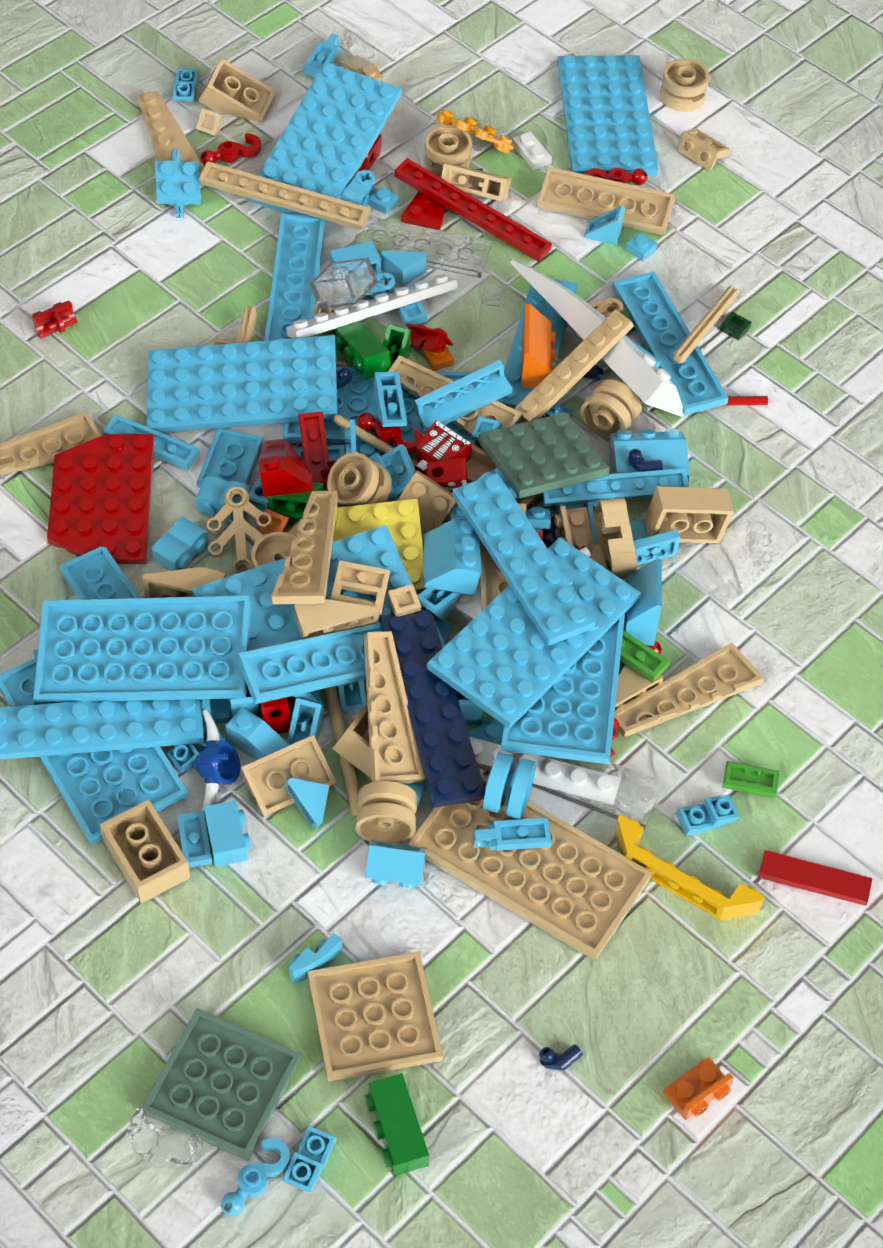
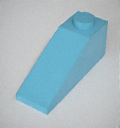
(389, 399)
(253, 735)

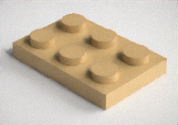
(267, 775)

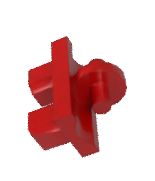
(54, 319)

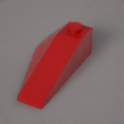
(283, 469)

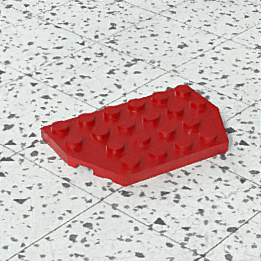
(103, 497)

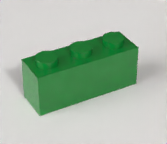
(362, 349)
(397, 1125)

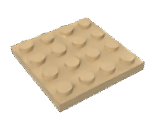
(374, 1016)

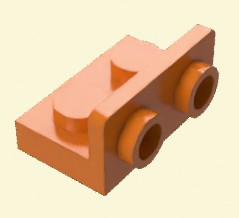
(698, 1088)

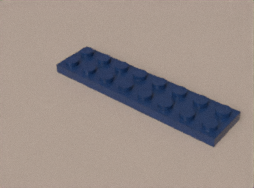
(434, 713)

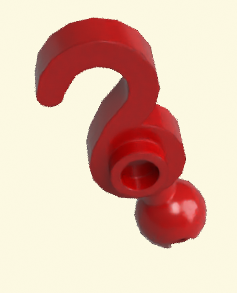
(230, 151)
(638, 175)
(388, 434)

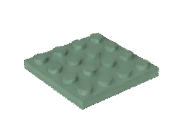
(543, 455)
(221, 1084)

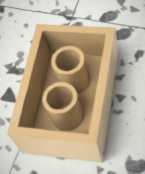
(695, 513)
(145, 851)

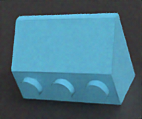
(664, 446)
(452, 558)
(643, 617)

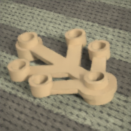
(238, 527)

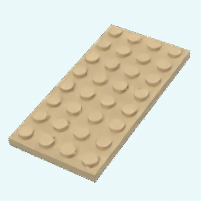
(569, 889)

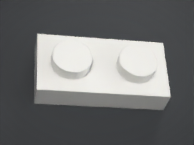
(531, 151)

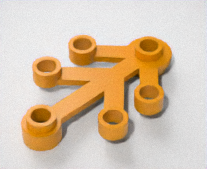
(469, 124)

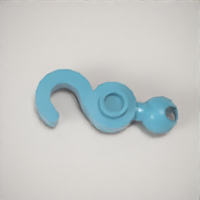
(254, 1177)

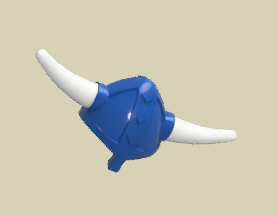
(216, 762)

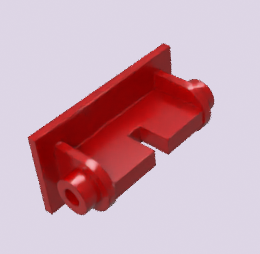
(435, 339)

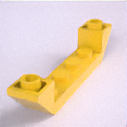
(743, 901)

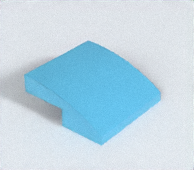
(400, 469)

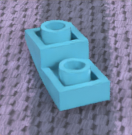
(185, 85)
(184, 755)
(707, 816)
(324, 954)
(310, 1159)

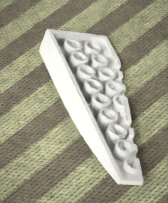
(624, 358)

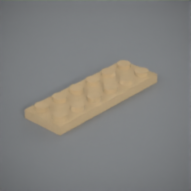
(593, 196)

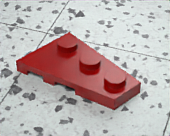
(424, 212)

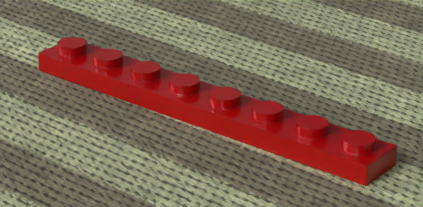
(473, 209)

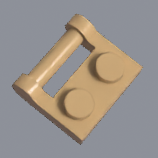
(362, 580)

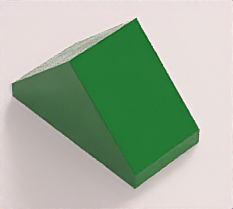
(397, 341)

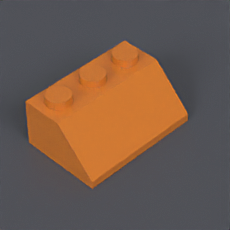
(536, 348)

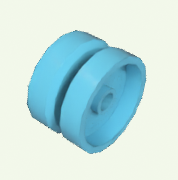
(509, 785)

